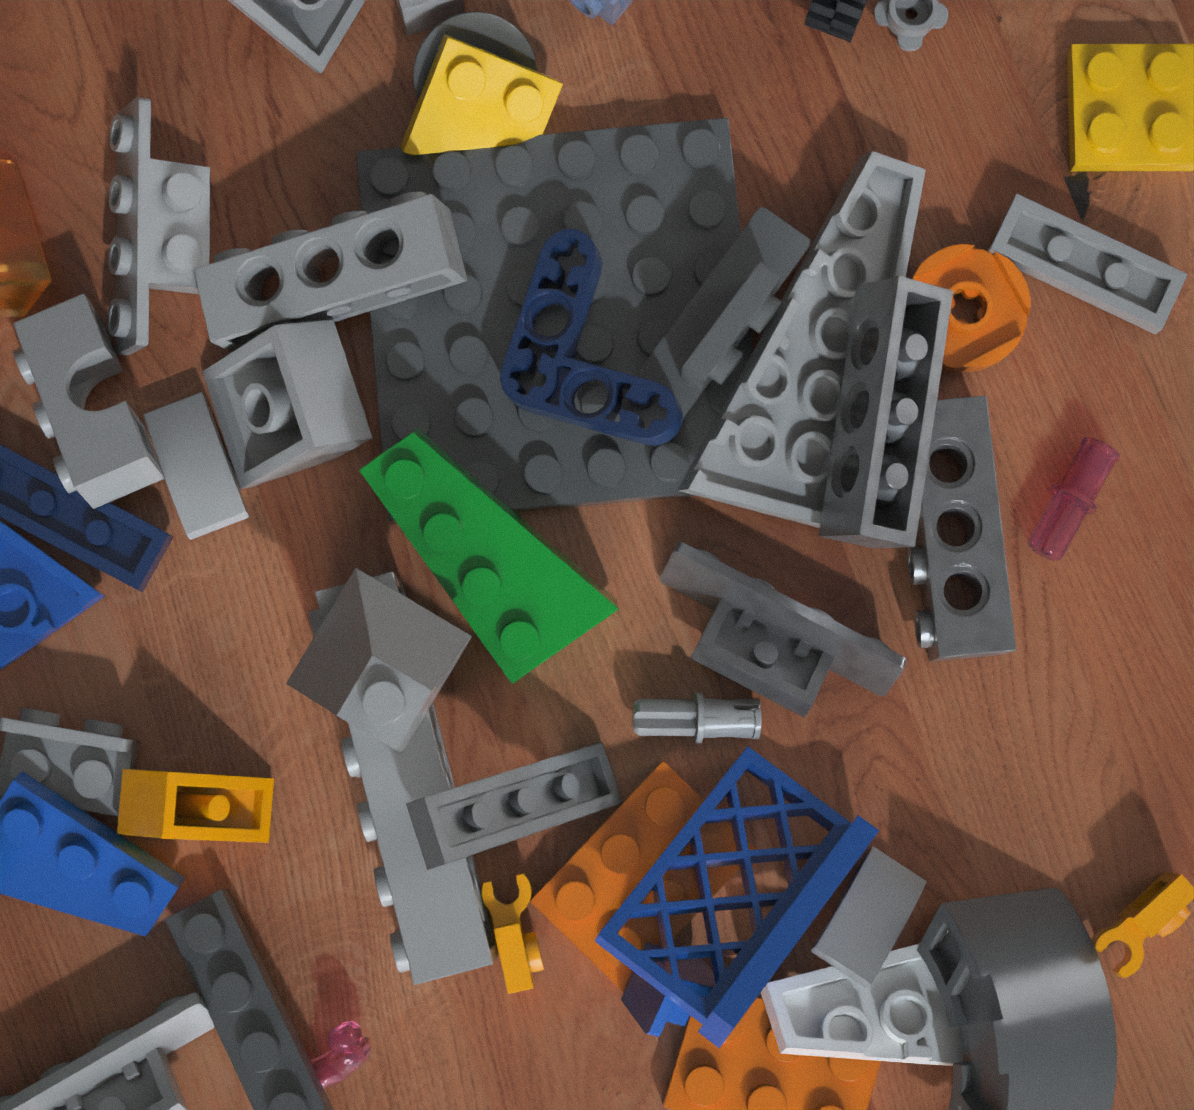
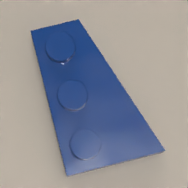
(35, 595)
(76, 863)

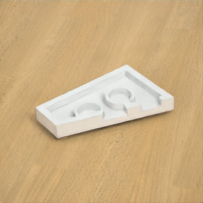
(887, 1021)

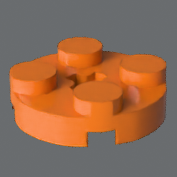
(1003, 300)

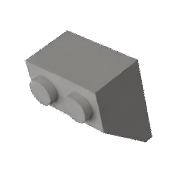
(286, 402)

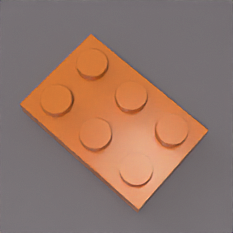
(616, 859)
(755, 1076)

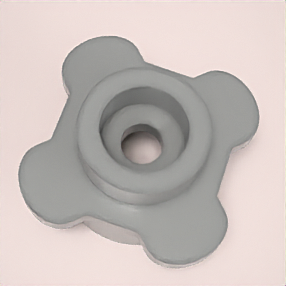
(910, 31)

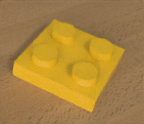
(1131, 107)

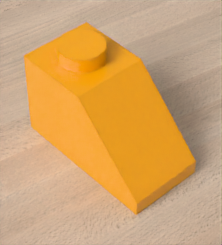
(195, 806)

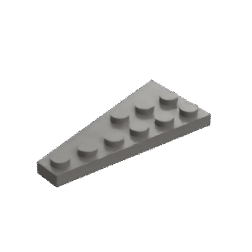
(781, 416)

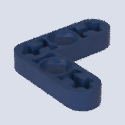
(563, 372)

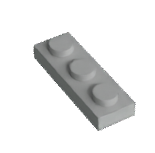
(1088, 264)

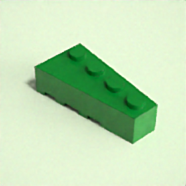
(495, 567)

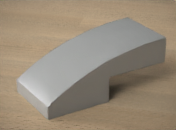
(195, 466)
(869, 917)

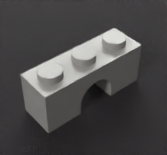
(66, 357)

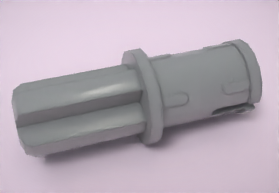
(698, 717)

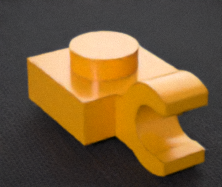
(1156, 910)
(517, 951)

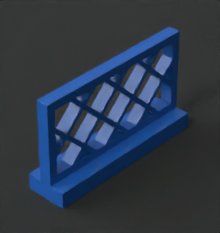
(772, 937)

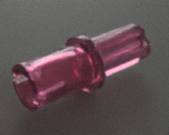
(1073, 498)

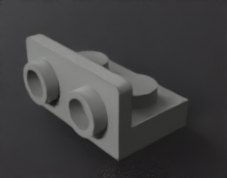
(73, 763)

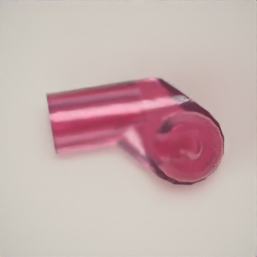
(347, 1054)

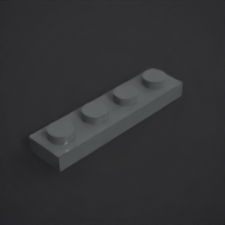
(512, 805)
(246, 1006)

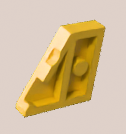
(478, 102)

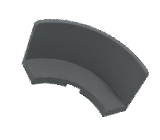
(1025, 1001)

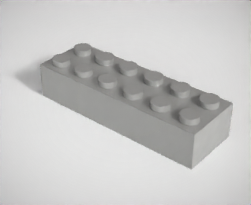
(438, 908)

